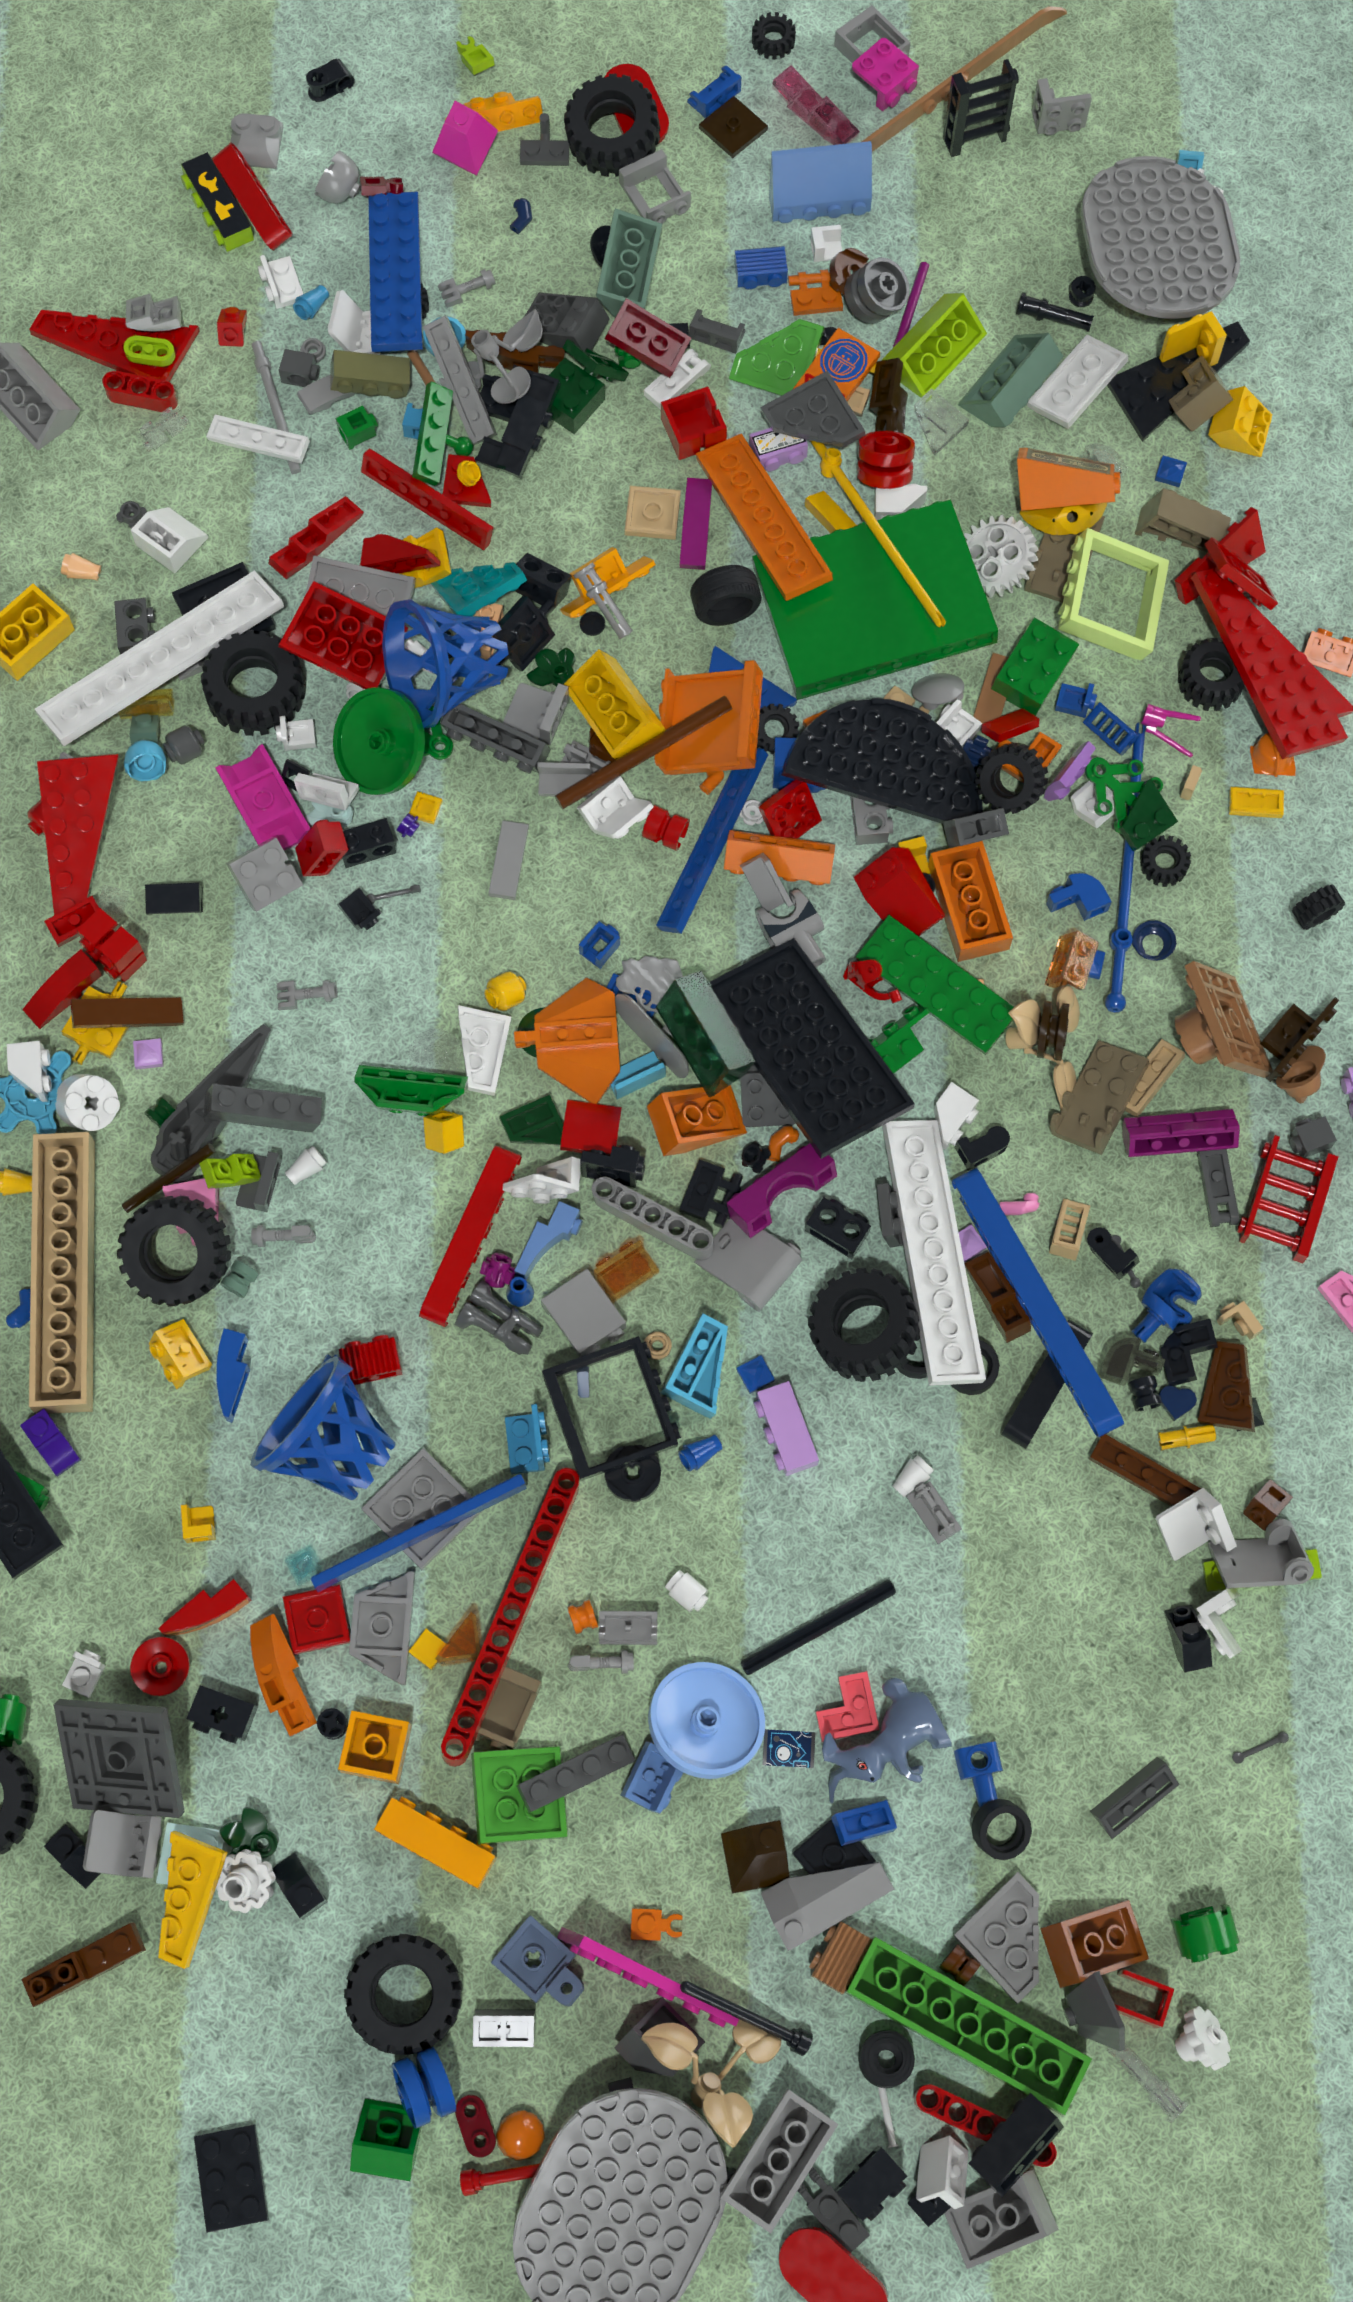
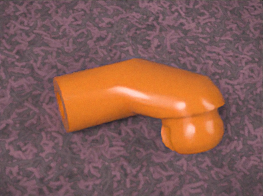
(712, 781)
(780, 1138)

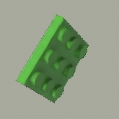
(498, 1804)

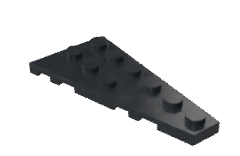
(1148, 387)

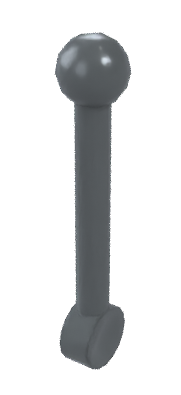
(413, 889)
(1134, 1282)
(1238, 1757)

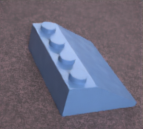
(821, 181)

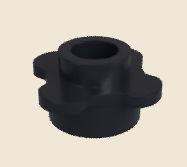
(751, 1152)

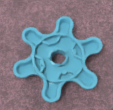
(20, 1108)

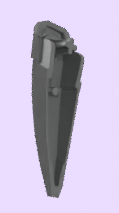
(186, 1128)

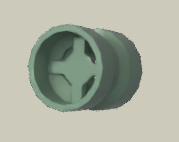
(239, 1278)

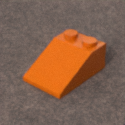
(693, 1120)

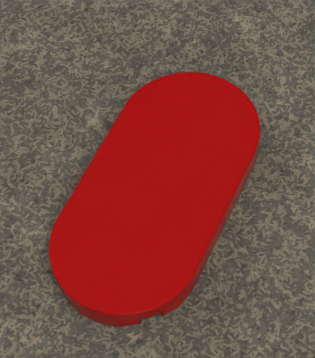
(637, 73)
(826, 2270)

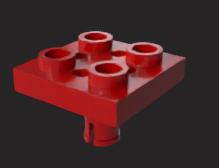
(787, 808)

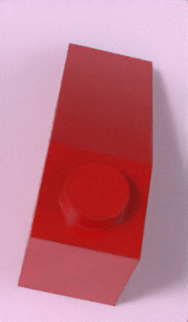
(395, 555)

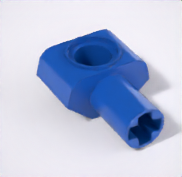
(981, 1778)

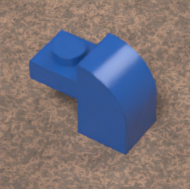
(1083, 891)

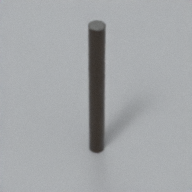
(168, 1178)

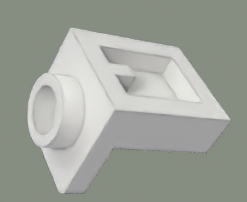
(84, 1673)

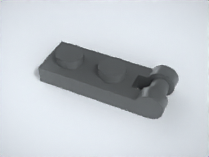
(1218, 1187)

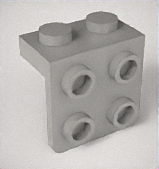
(122, 1844)

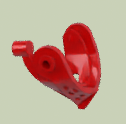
(866, 975)

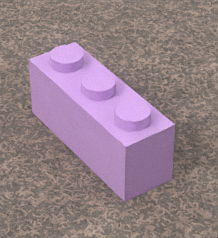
(786, 1429)

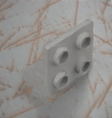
(1058, 114)
(537, 711)

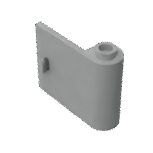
(751, 1265)
(1266, 1561)

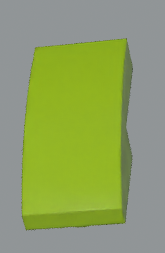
(230, 1172)

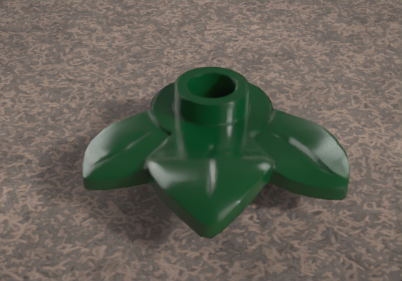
(550, 666)
(247, 1832)

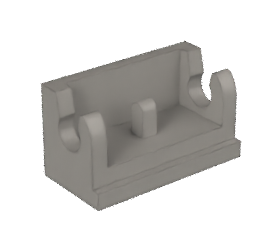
(628, 1627)

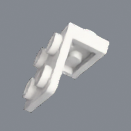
(350, 325)
(613, 809)
(550, 1182)

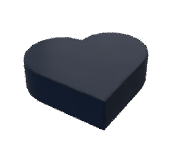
(1177, 1401)

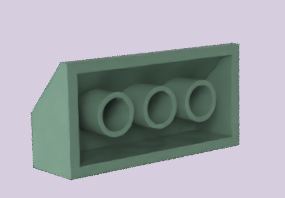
(628, 261)
(1012, 379)

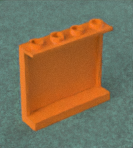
(726, 741)

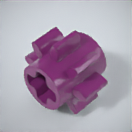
(498, 1270)

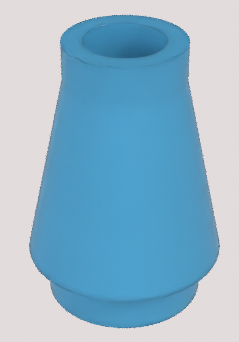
(309, 303)

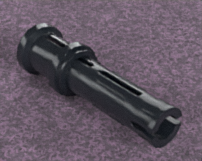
(1042, 309)

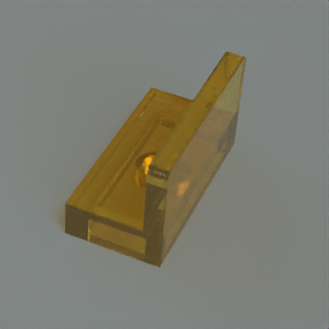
(154, 703)

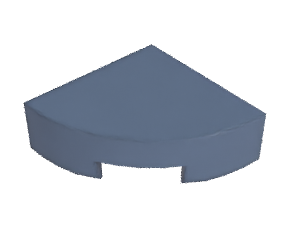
(583, 1382)

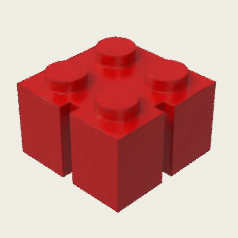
(693, 422)
(114, 949)

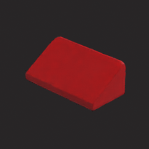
(65, 924)

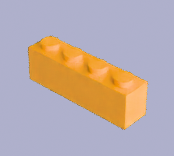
(436, 1843)

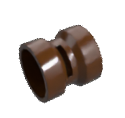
(954, 1961)

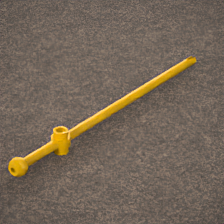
(830, 468)

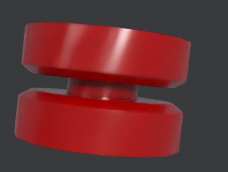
(885, 459)

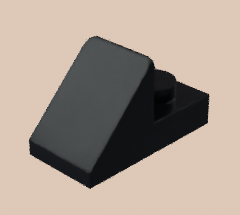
(70, 1852)

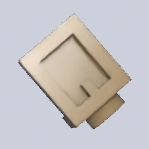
(1245, 1320)

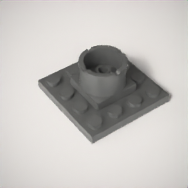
(119, 1758)

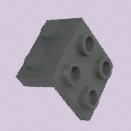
(760, 1103)

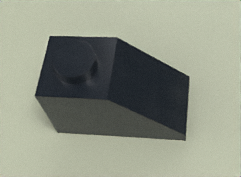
(298, 1886)

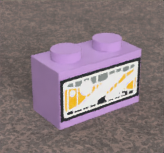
(777, 449)

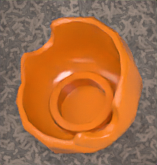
(520, 2135)

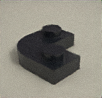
(1181, 1344)

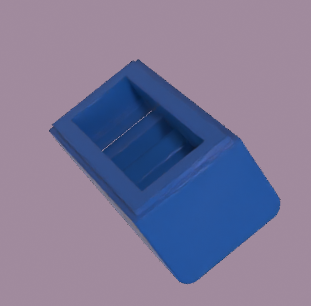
(1126, 742)

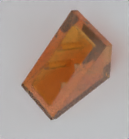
(463, 1645)

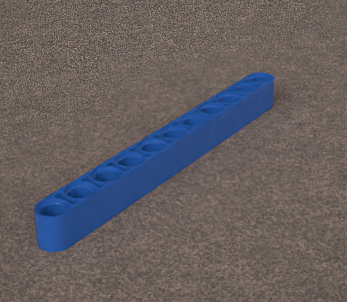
(1038, 1303)

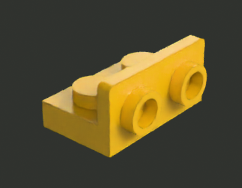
(178, 1353)

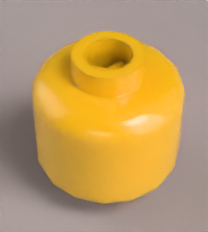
(505, 991)

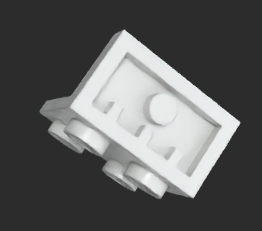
(1193, 1524)
(1210, 1619)

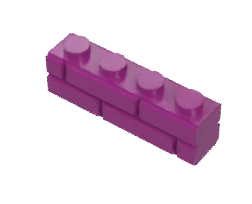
(1180, 1133)

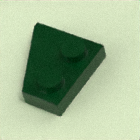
(595, 363)
(1147, 817)
(534, 1123)

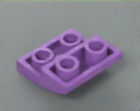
(1070, 772)

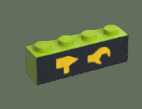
(217, 202)

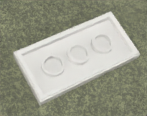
(1077, 381)

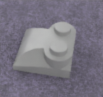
(257, 139)

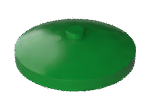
(379, 741)

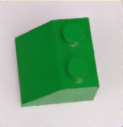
(384, 2141)

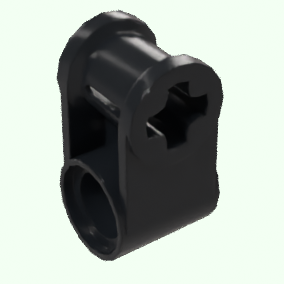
(330, 77)

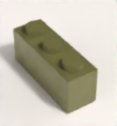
(369, 374)

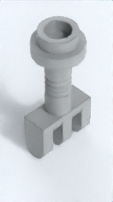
(453, 293)
(328, 991)
(298, 1233)
(585, 1662)

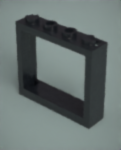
(651, 1379)

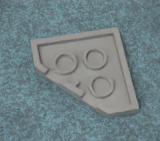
(1006, 1937)

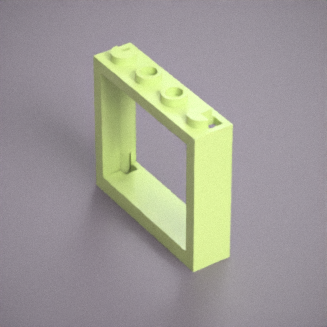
(1156, 568)

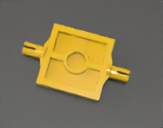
(96, 1039)

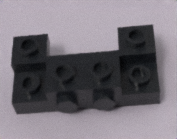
(524, 428)

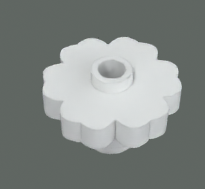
(245, 1881)
(1203, 2040)

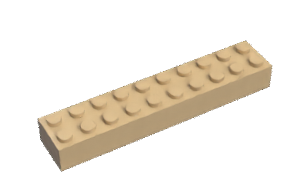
(62, 1273)

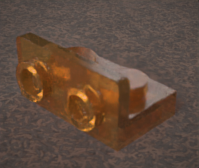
(1072, 960)
(625, 1270)

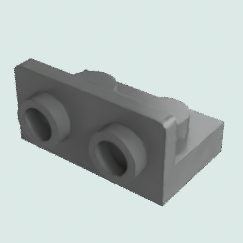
(889, 1216)

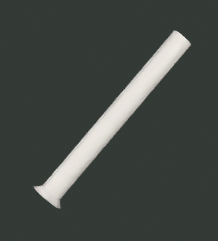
(887, 2117)

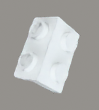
(959, 722)

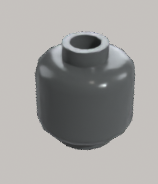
(183, 744)

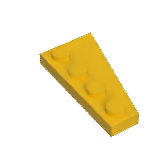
(190, 1889)

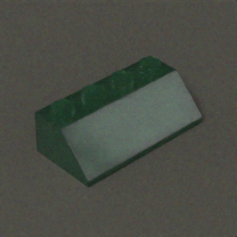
(704, 1033)

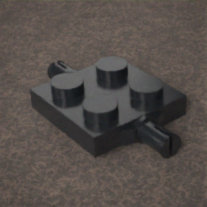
(525, 631)

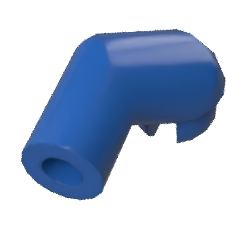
(21, 1314)

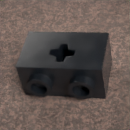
(209, 1702)

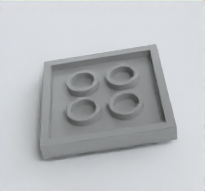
(414, 1496)

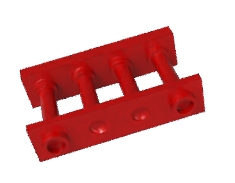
(1314, 1194)

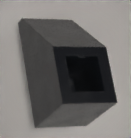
(1189, 1638)

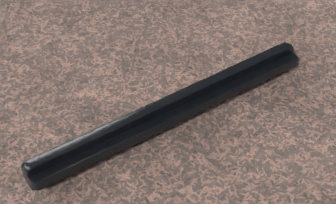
(818, 1627)

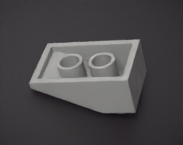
(996, 2225)

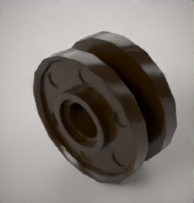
(1053, 1030)

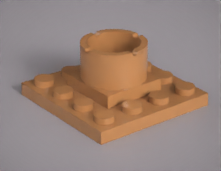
(1220, 1023)

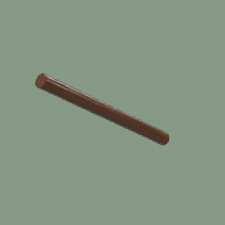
(643, 752)

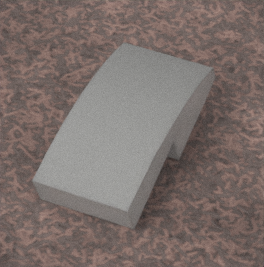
(319, 397)

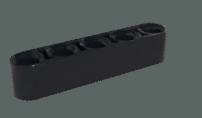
(1040, 1396)

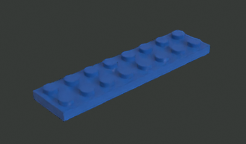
(395, 272)

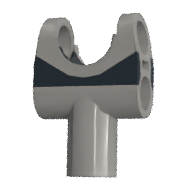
(800, 925)

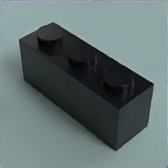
(1015, 2144)

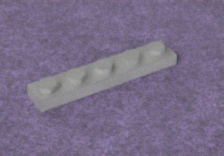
(459, 379)

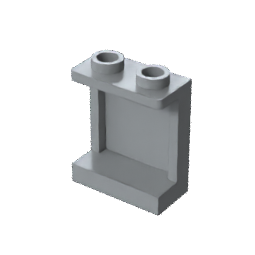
(584, 1314)

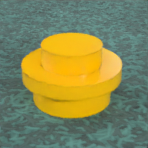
(468, 473)

